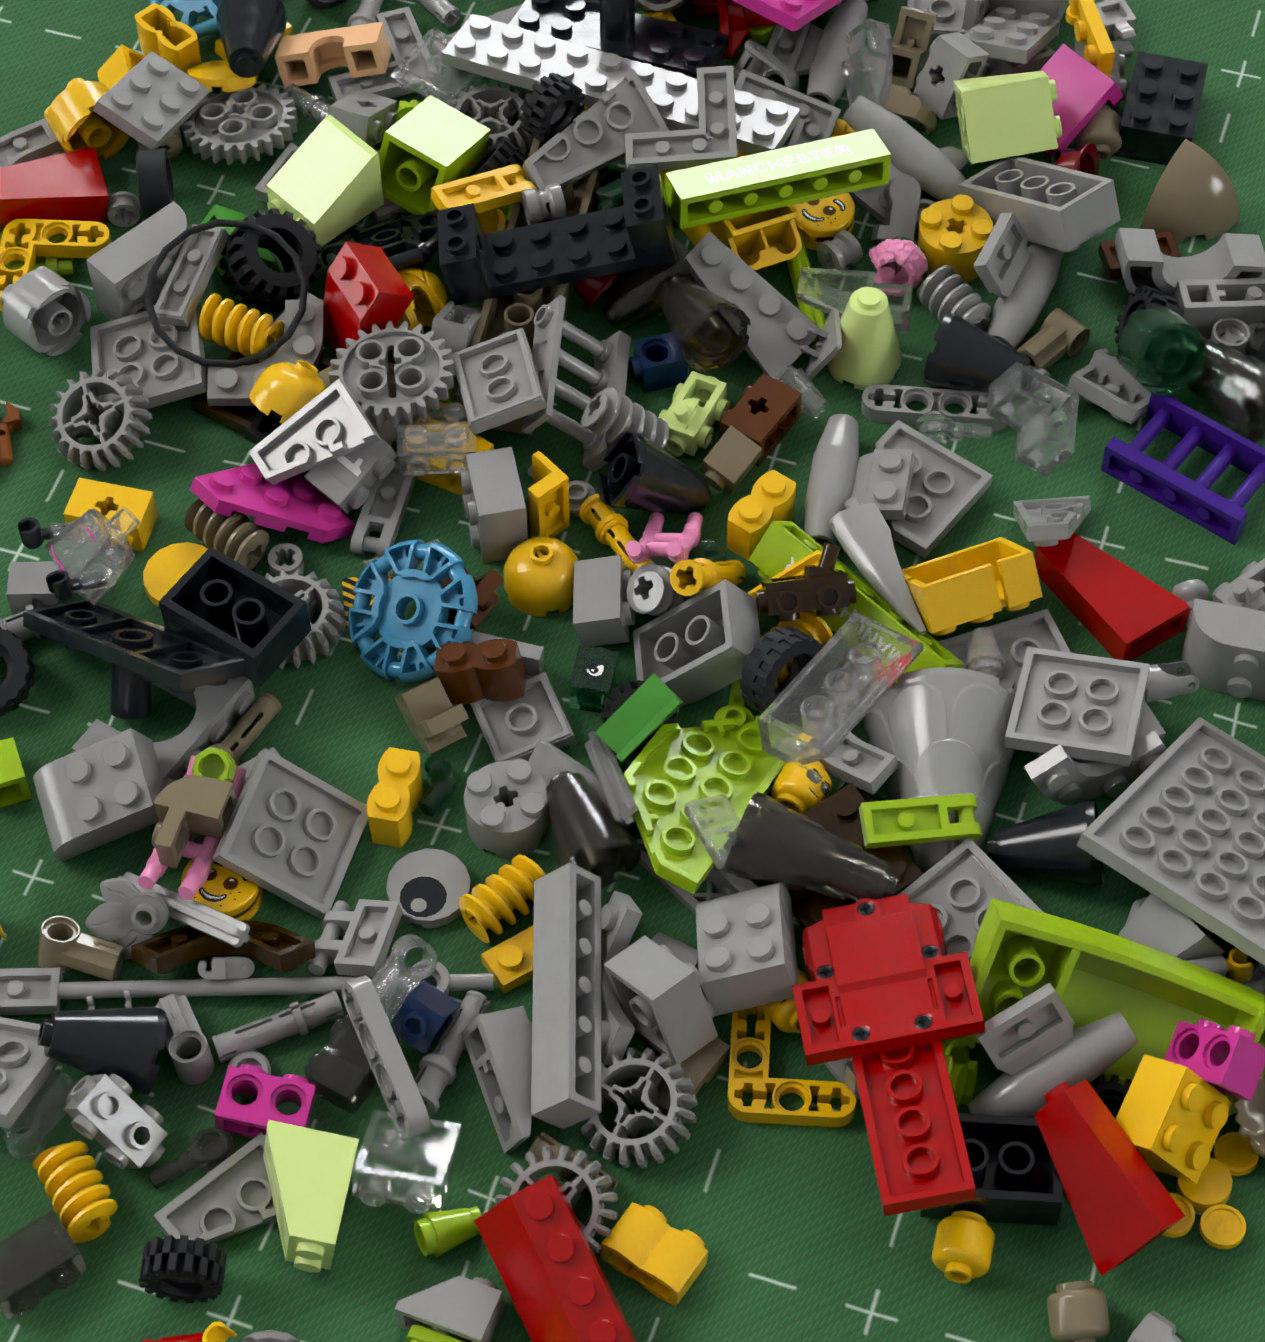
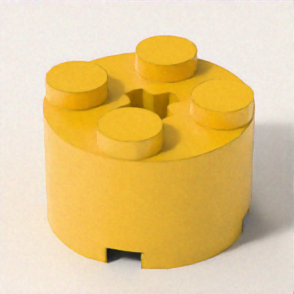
(77, 124)
(954, 234)

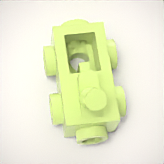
(693, 413)

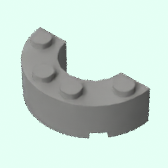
(1144, 264)

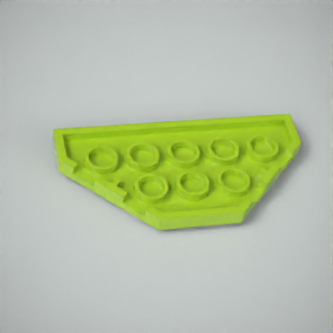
(690, 766)

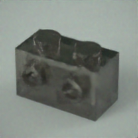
(36, 1264)

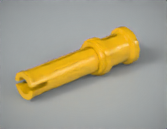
(609, 528)
(698, 575)

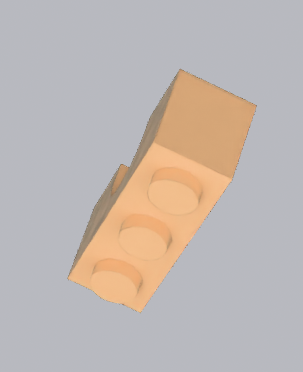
(308, 55)

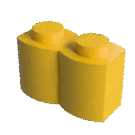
(167, 37)
(750, 517)
(395, 797)
(655, 1253)

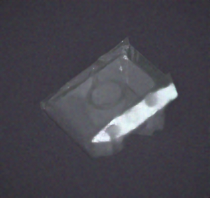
(423, 72)

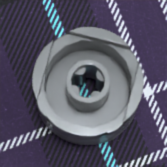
(45, 311)
(506, 808)

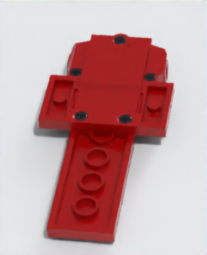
(887, 1001)

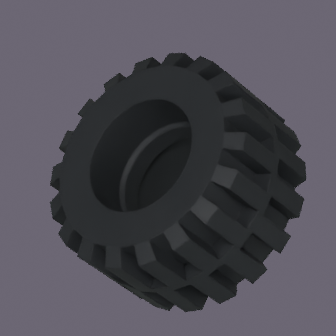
(249, 273)

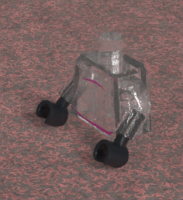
(86, 551)

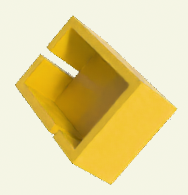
(973, 584)

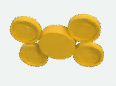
(1220, 1223)

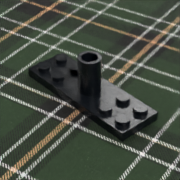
(621, 31)
(137, 652)

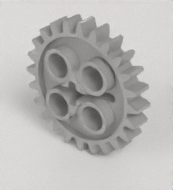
(241, 124)
(421, 372)

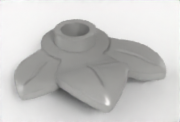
(121, 916)

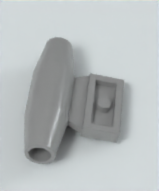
(819, 50)
(909, 156)
(1019, 277)
(841, 474)
(1041, 1050)

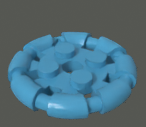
(429, 622)

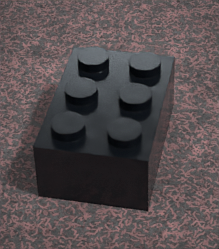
(1160, 107)
(236, 613)
(1010, 1172)

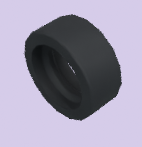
(154, 180)

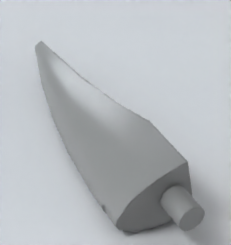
(871, 549)

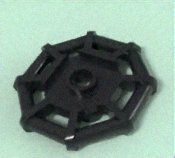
(402, 238)

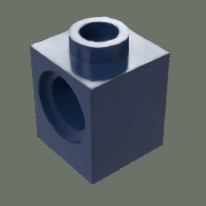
(658, 363)
(424, 1016)

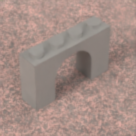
(215, 714)

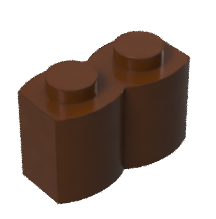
(481, 671)

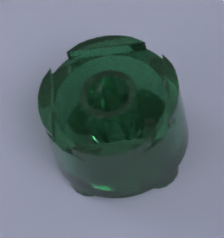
(1161, 350)

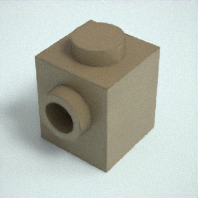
(730, 460)

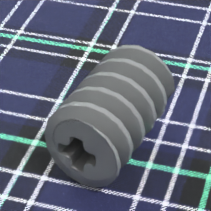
(946, 293)
(617, 414)
(651, 590)

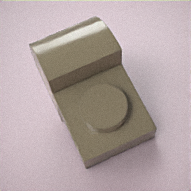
(911, 45)
(431, 715)
(189, 806)

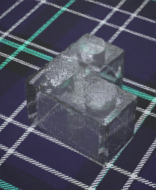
(1040, 412)

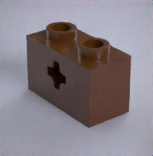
(764, 413)

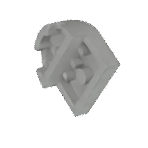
(1111, 387)

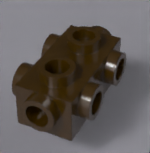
(817, 590)

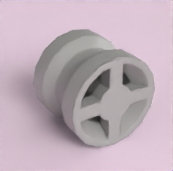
(840, 252)

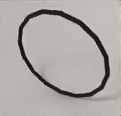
(216, 362)

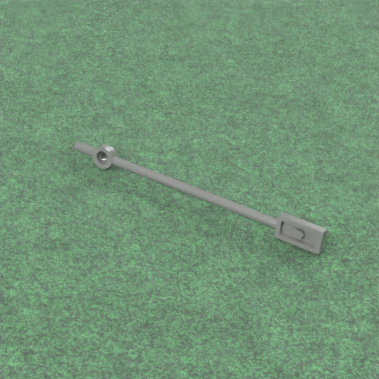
(41, 989)

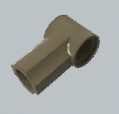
(1058, 336)
(66, 947)

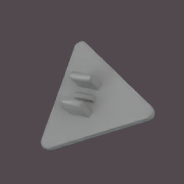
(827, 346)

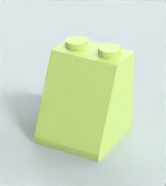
(1007, 115)
(328, 181)
(309, 1190)

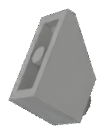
(455, 1308)

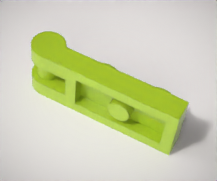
(919, 820)

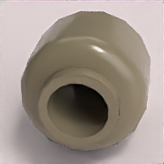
(1102, 132)
(1078, 1312)

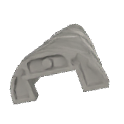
(947, 741)

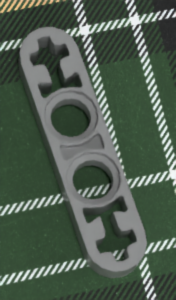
(934, 399)
(385, 1057)

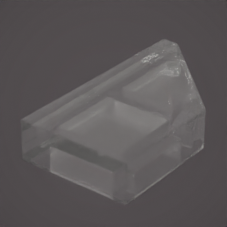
(715, 825)

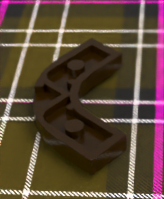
(267, 944)

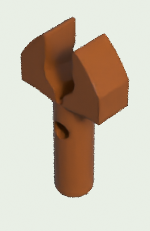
(9, 424)

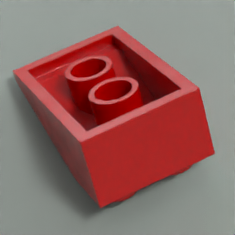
(361, 292)

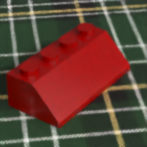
(551, 1268)

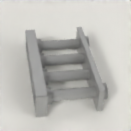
(609, 371)

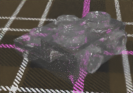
(436, 442)
(405, 1170)

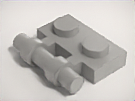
(366, 937)

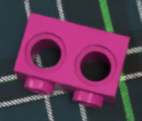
(1220, 1057)
(269, 1093)

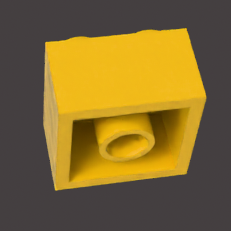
(1173, 1117)

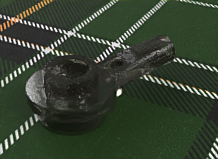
(205, 1152)

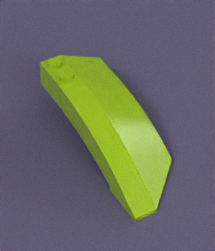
(1104, 975)

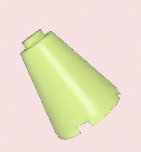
(869, 341)

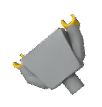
(1172, 932)

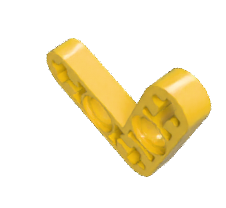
(36, 244)
(758, 1083)

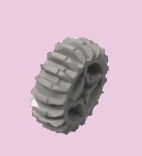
(497, 110)
(80, 414)
(319, 598)
(651, 1075)
(572, 1190)

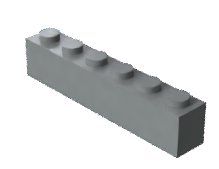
(566, 997)

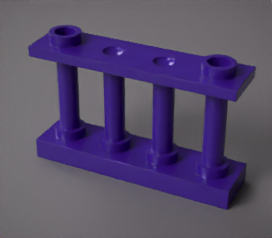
(1176, 491)

